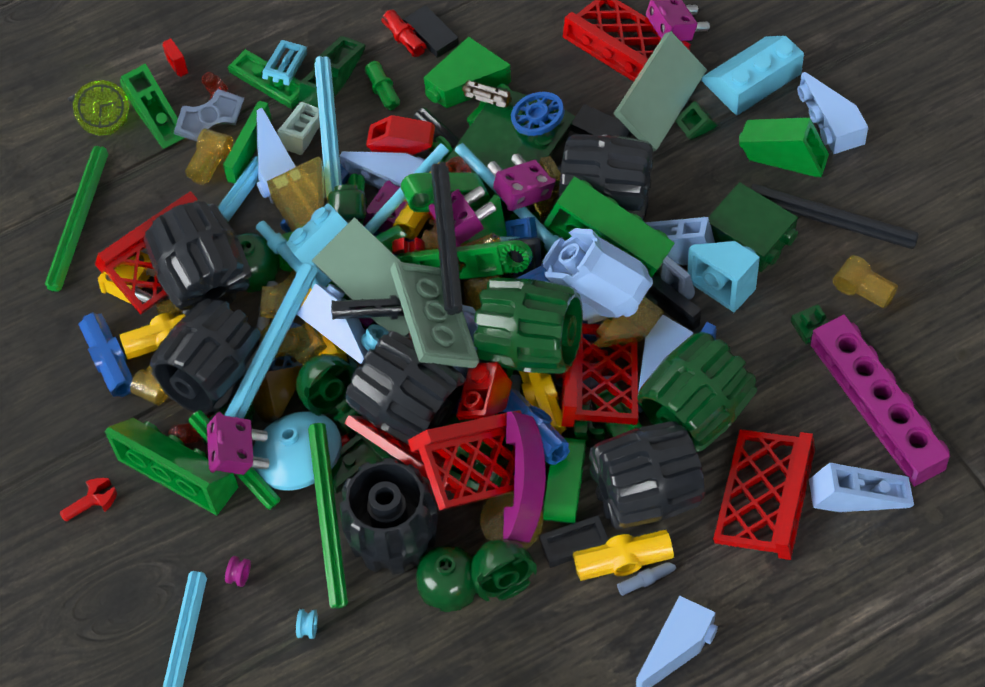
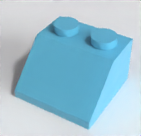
(315, 235)
(724, 271)

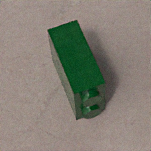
(754, 223)

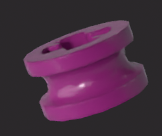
(237, 571)

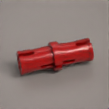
(403, 33)

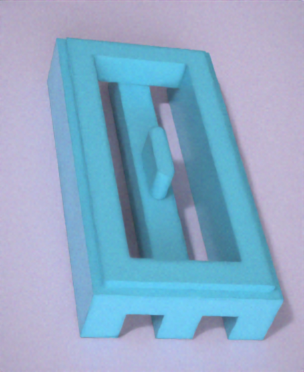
(295, 64)

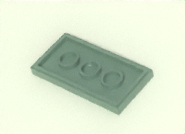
(660, 91)
(361, 269)
(434, 333)

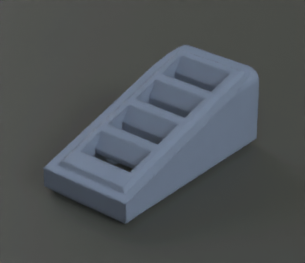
(677, 278)

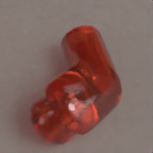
(212, 83)
(185, 432)

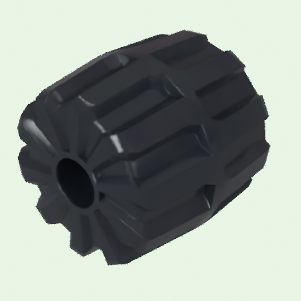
(613, 166)
(196, 255)
(206, 356)
(400, 391)
(647, 475)
(388, 515)

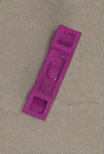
(529, 478)

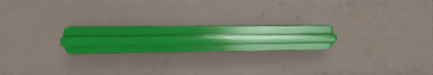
(76, 219)
(327, 516)

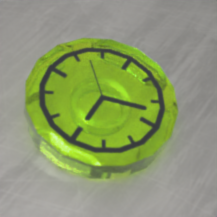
(101, 107)

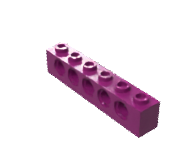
(916, 463)

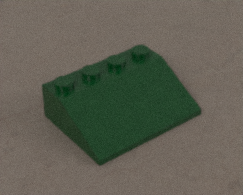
(496, 139)

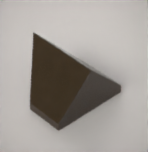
(275, 393)

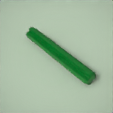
(251, 477)

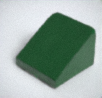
(695, 121)

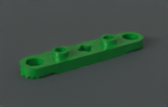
(479, 259)

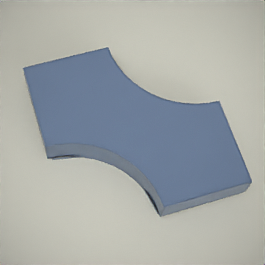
(220, 110)

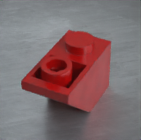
(400, 135)
(484, 391)

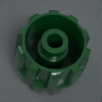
(529, 325)
(698, 388)

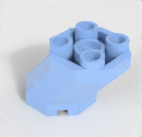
(599, 272)

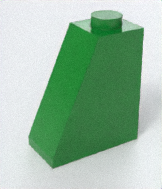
(463, 64)
(785, 144)

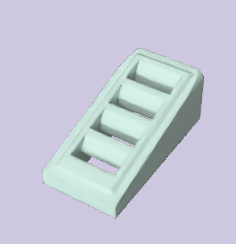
(299, 128)

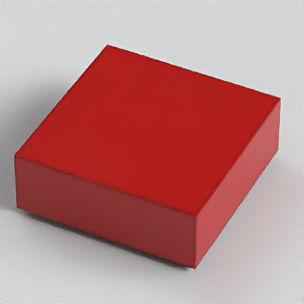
(175, 57)

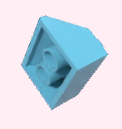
(755, 72)

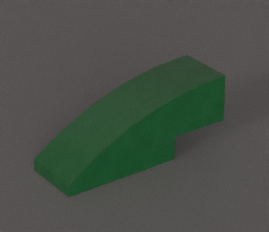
(344, 57)

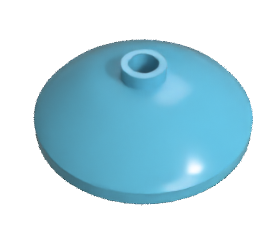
(290, 450)

